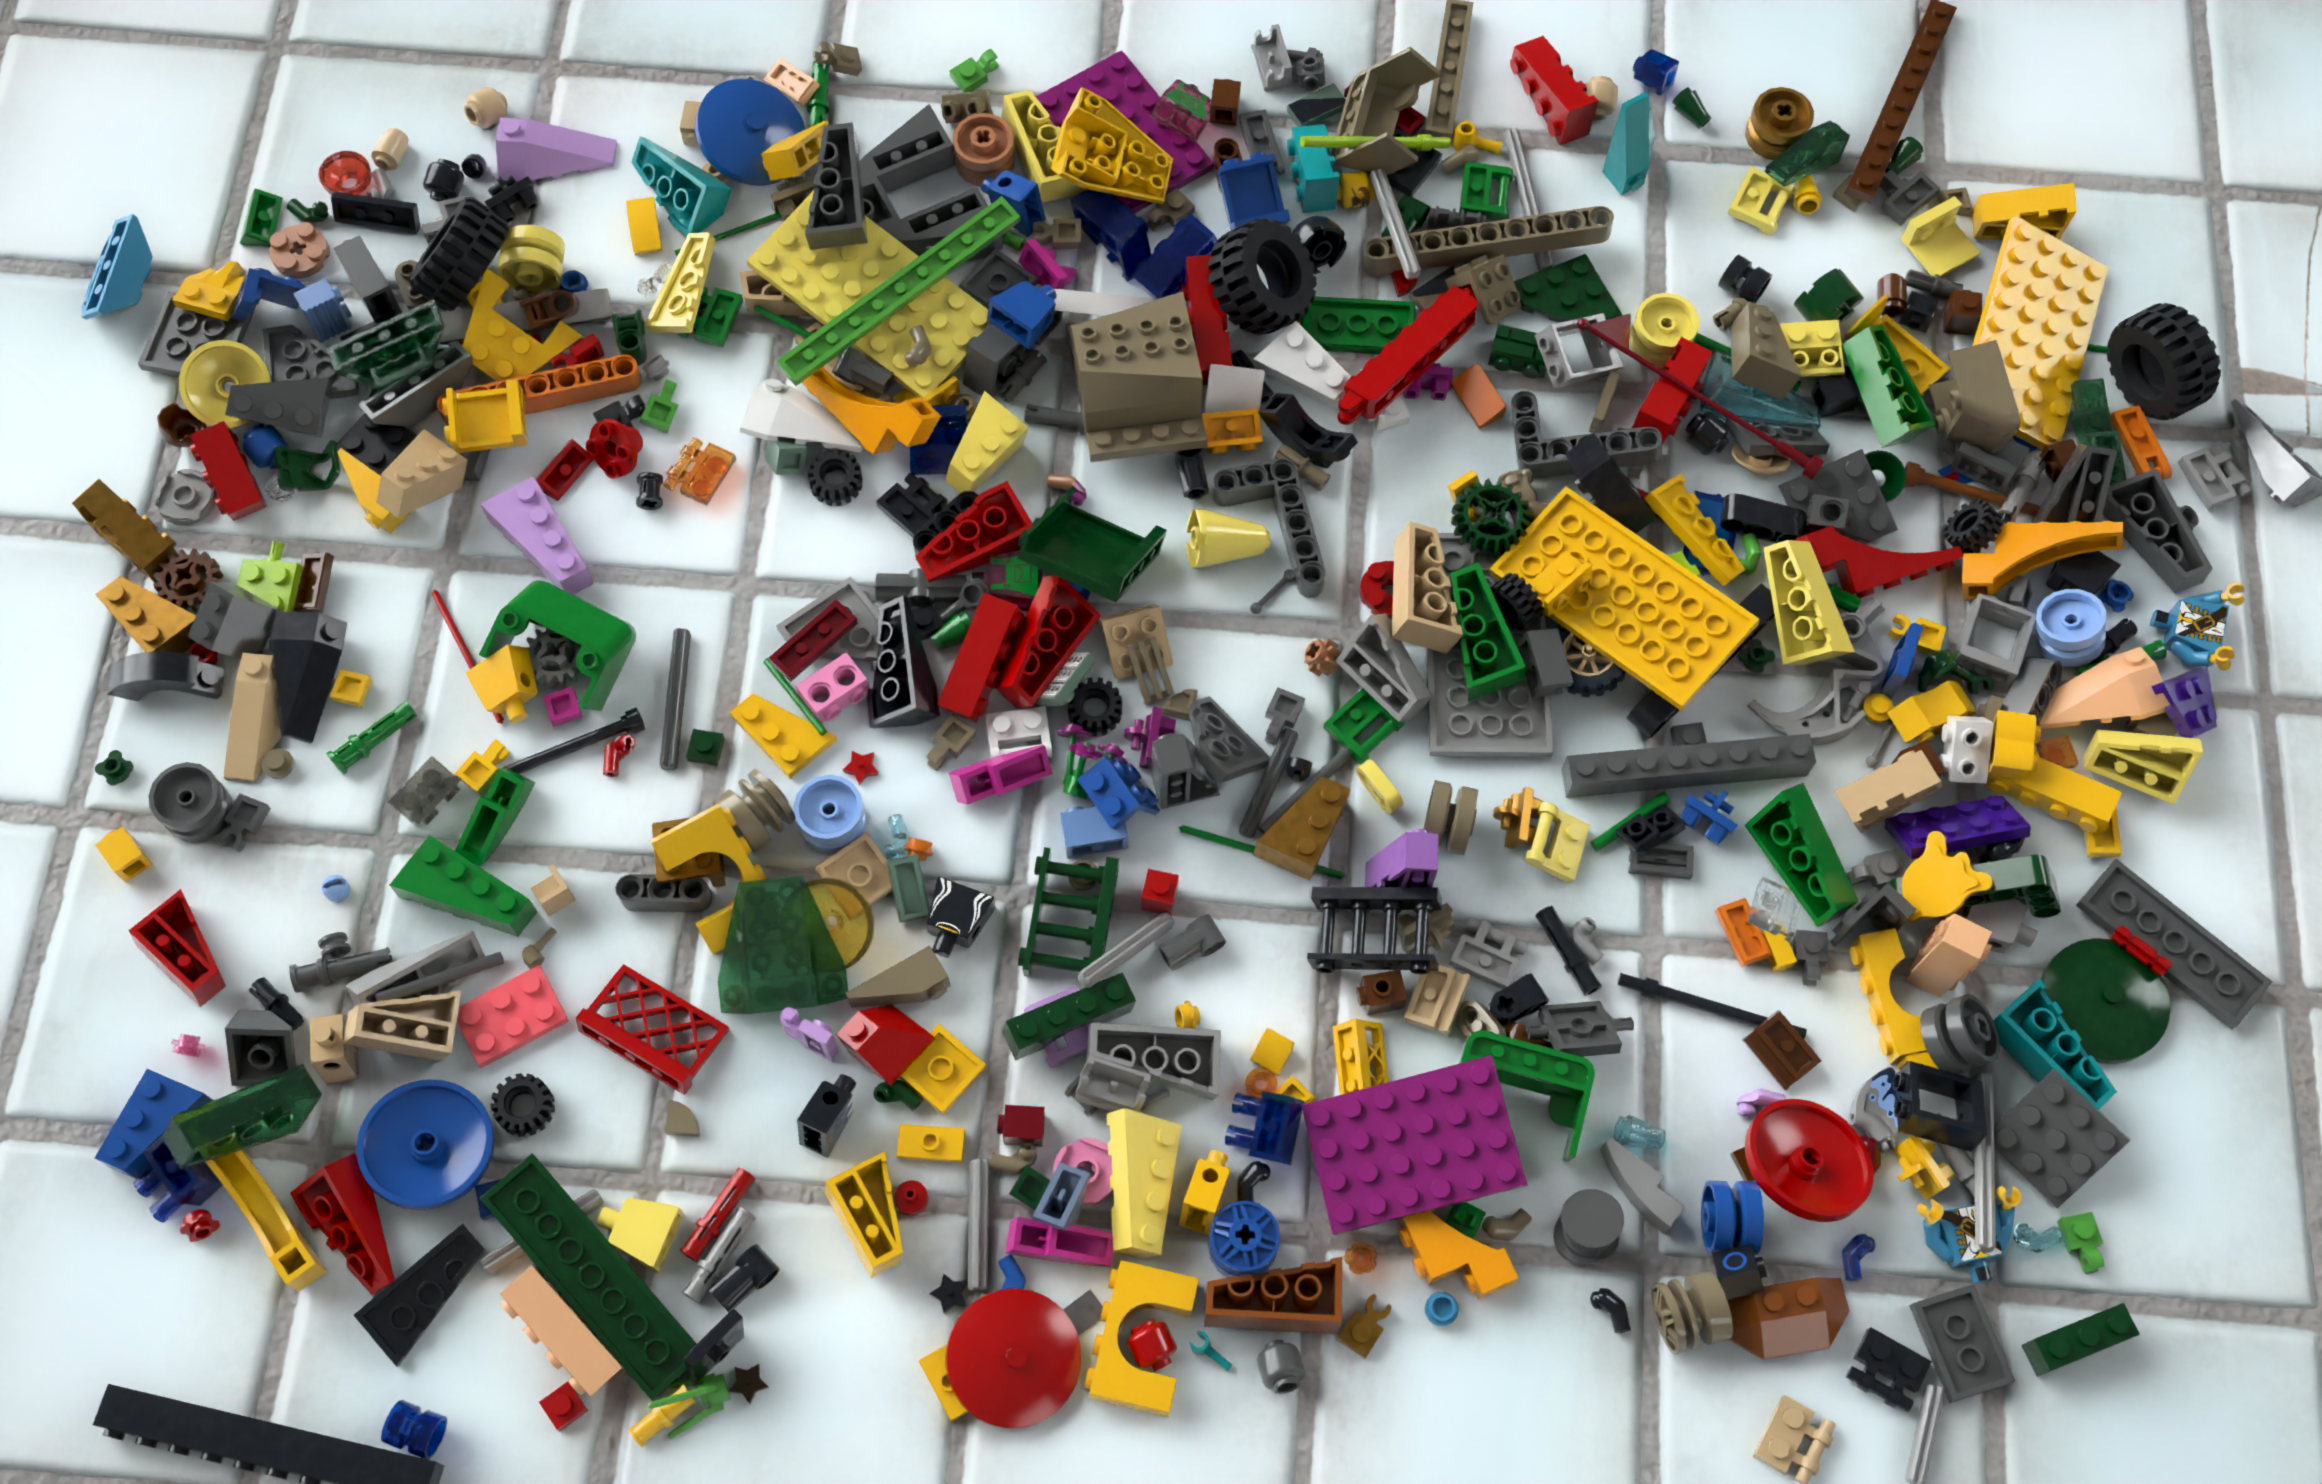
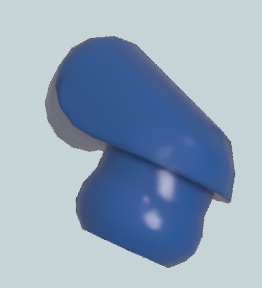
(1012, 1272)

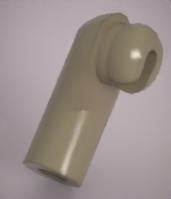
(1467, 154)
(920, 349)
(1016, 1163)
(1506, 1229)

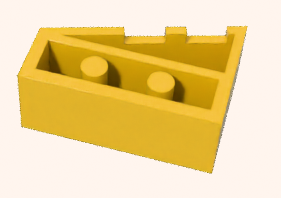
(2044, 207)

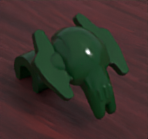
(1943, 662)

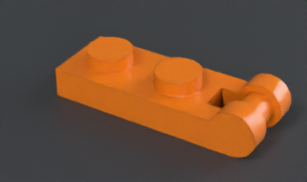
(2140, 441)

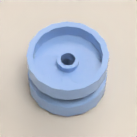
(2071, 627)
(829, 813)

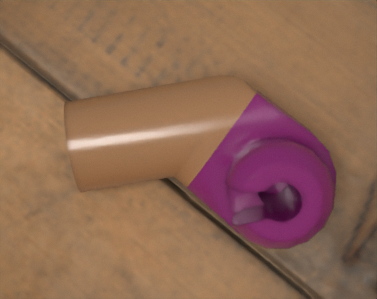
(1067, 482)

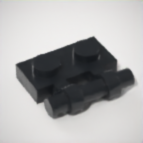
(905, 509)
(1893, 1361)

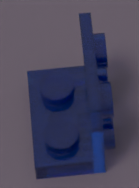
(943, 442)

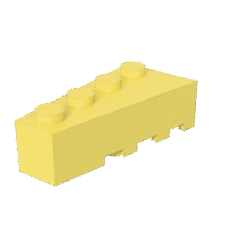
(1036, 144)
(1803, 606)

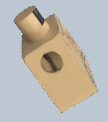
(328, 1048)

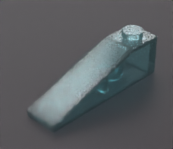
(1751, 403)

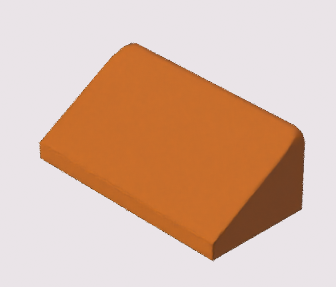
(1479, 396)

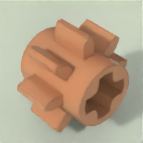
(1322, 656)

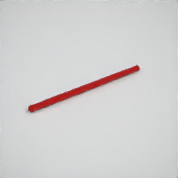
(458, 638)

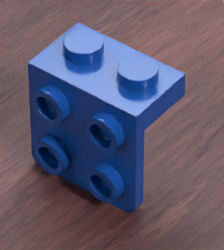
(1117, 791)

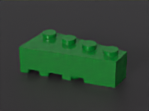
(1886, 388)
(1487, 646)
(1803, 854)
(456, 885)

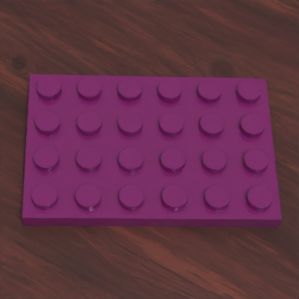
(1134, 97)
(1413, 1145)

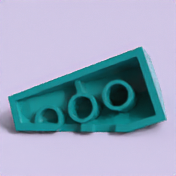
(1631, 145)
(686, 191)

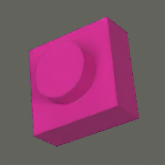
(562, 706)

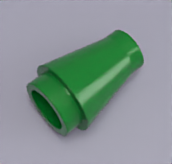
(952, 632)

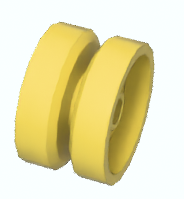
(531, 258)
(1660, 325)

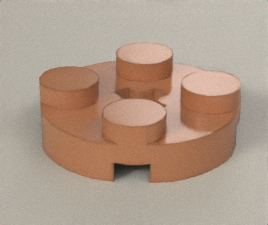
(294, 237)

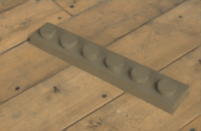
(1450, 64)

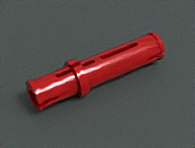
(694, 1247)

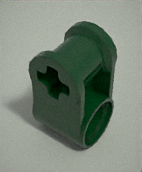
(631, 335)

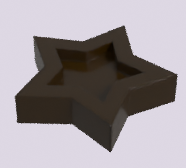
(748, 1382)

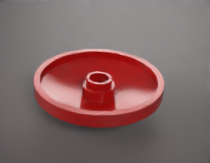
(1809, 1160)
(1013, 1358)

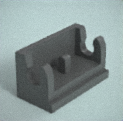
(1545, 662)

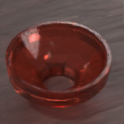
(343, 166)

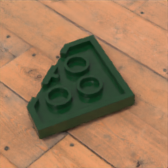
(1567, 292)

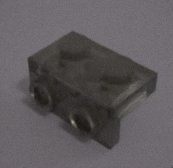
(425, 791)

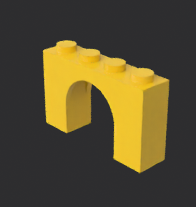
(708, 833)
(1134, 1290)

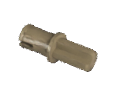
(1304, 467)

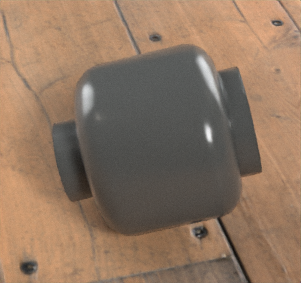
(1280, 1366)

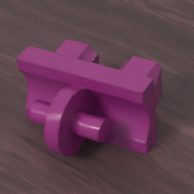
(1434, 378)
(1155, 726)

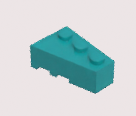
(1313, 170)

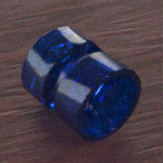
(414, 1429)

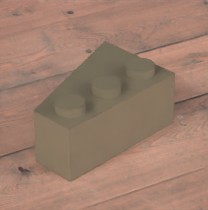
(1761, 352)

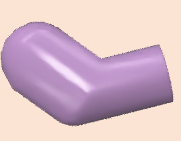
(1755, 1099)

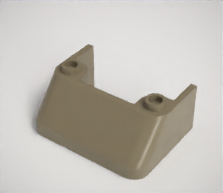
(1374, 108)
(1978, 402)

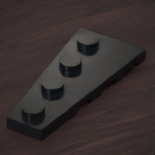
(414, 1299)

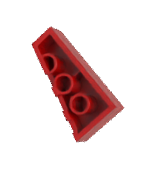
(1553, 90)

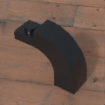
(1302, 434)
(157, 671)

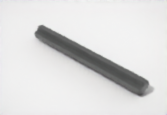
(675, 699)

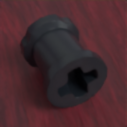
(649, 491)

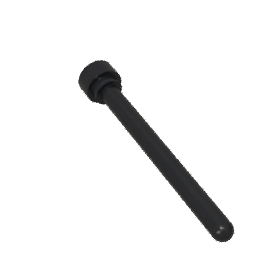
(630, 723)

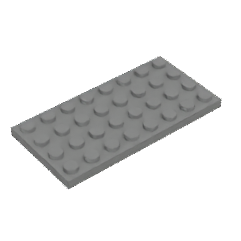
(1492, 725)

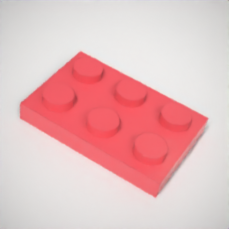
(510, 1016)

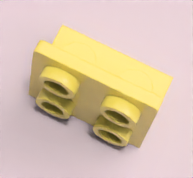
(1938, 239)

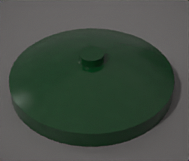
(2108, 999)

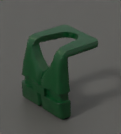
(295, 466)

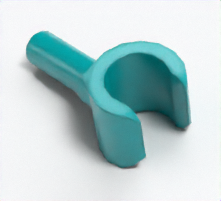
(1208, 1350)

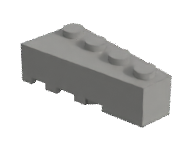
(1173, 1056)

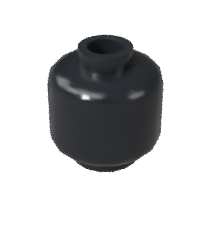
(443, 180)
(1707, 433)

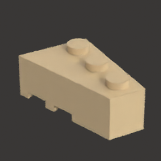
(420, 475)
(1889, 790)

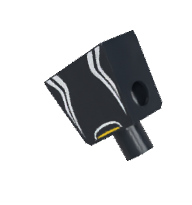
(957, 915)

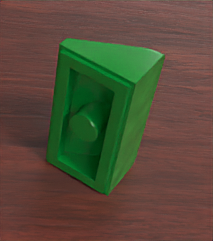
(260, 218)

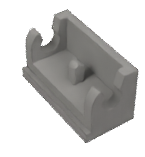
(1272, 59)
(1111, 1085)

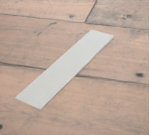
(1095, 302)

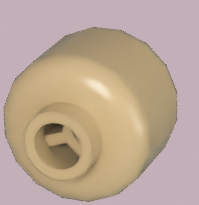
(1606, 94)
(485, 107)

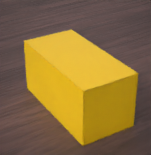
(1782, 953)

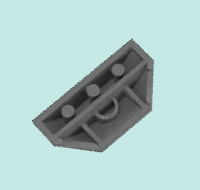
(417, 395)

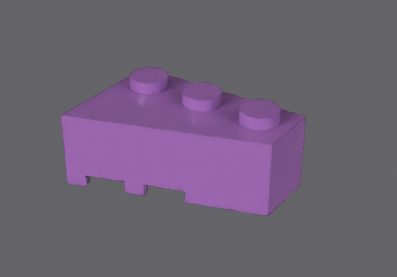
(1405, 862)

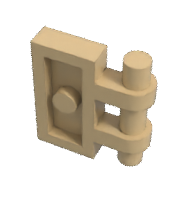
(1784, 1434)

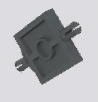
(1580, 1028)

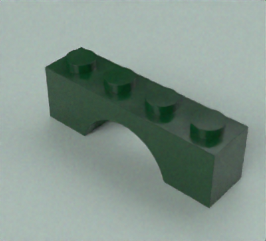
(1045, 1024)

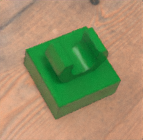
(1465, 1218)

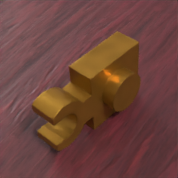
(1362, 1330)

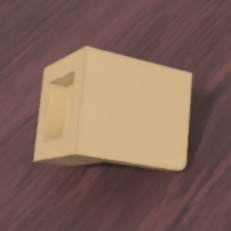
(553, 892)

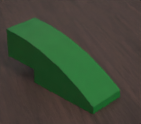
(494, 816)

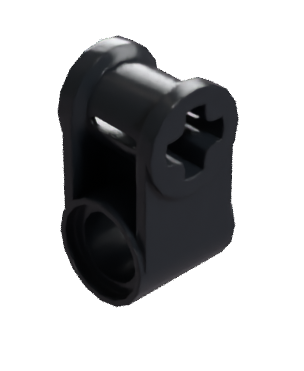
(1519, 999)

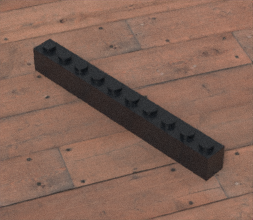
(254, 1442)

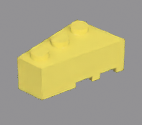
(2144, 761)

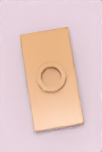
(792, 82)

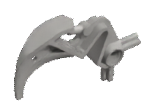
(1827, 698)

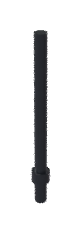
(1652, 988)

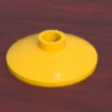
(1870, 318)

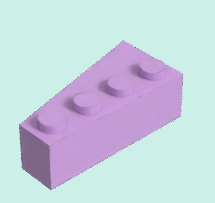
(536, 531)

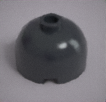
(1323, 240)

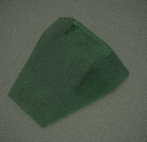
(778, 951)

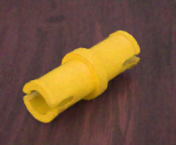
(659, 1418)

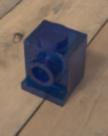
(1656, 70)

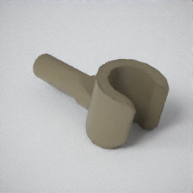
(531, 953)

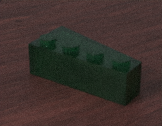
(243, 1118)

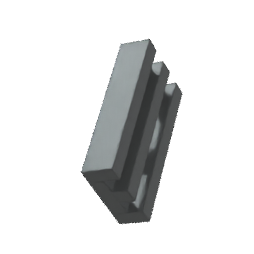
(1663, 871)

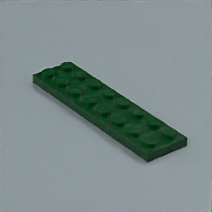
(591, 1275)

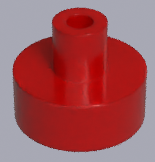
(911, 1205)

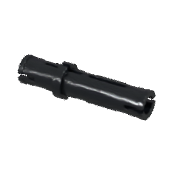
(1574, 960)

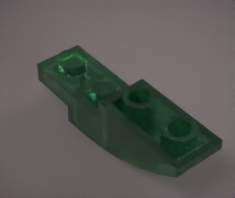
(2093, 421)

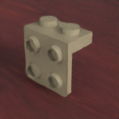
(1491, 286)

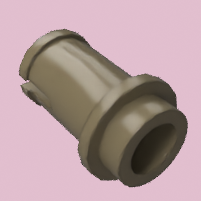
(1729, 314)

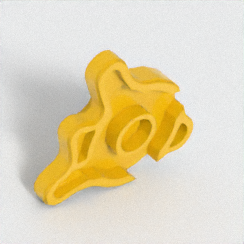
(1941, 883)

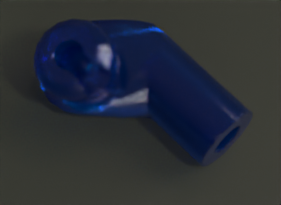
(1853, 1253)

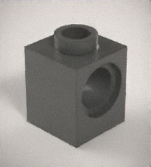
(1815, 512)

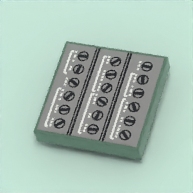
(1072, 673)

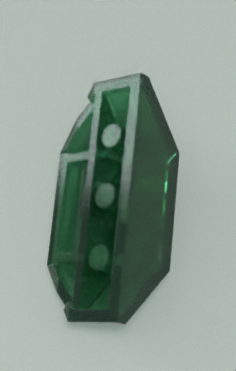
(390, 348)

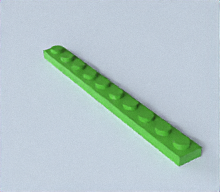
(898, 291)

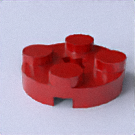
(1371, 585)

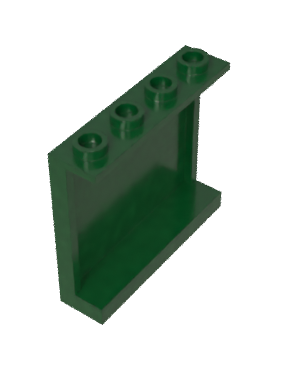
(1088, 549)

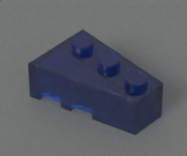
(1114, 227)
(1166, 267)

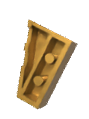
(1305, 829)

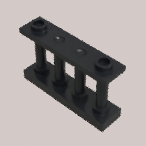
(1361, 901)

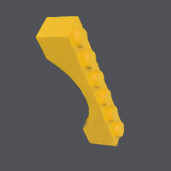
(269, 1219)

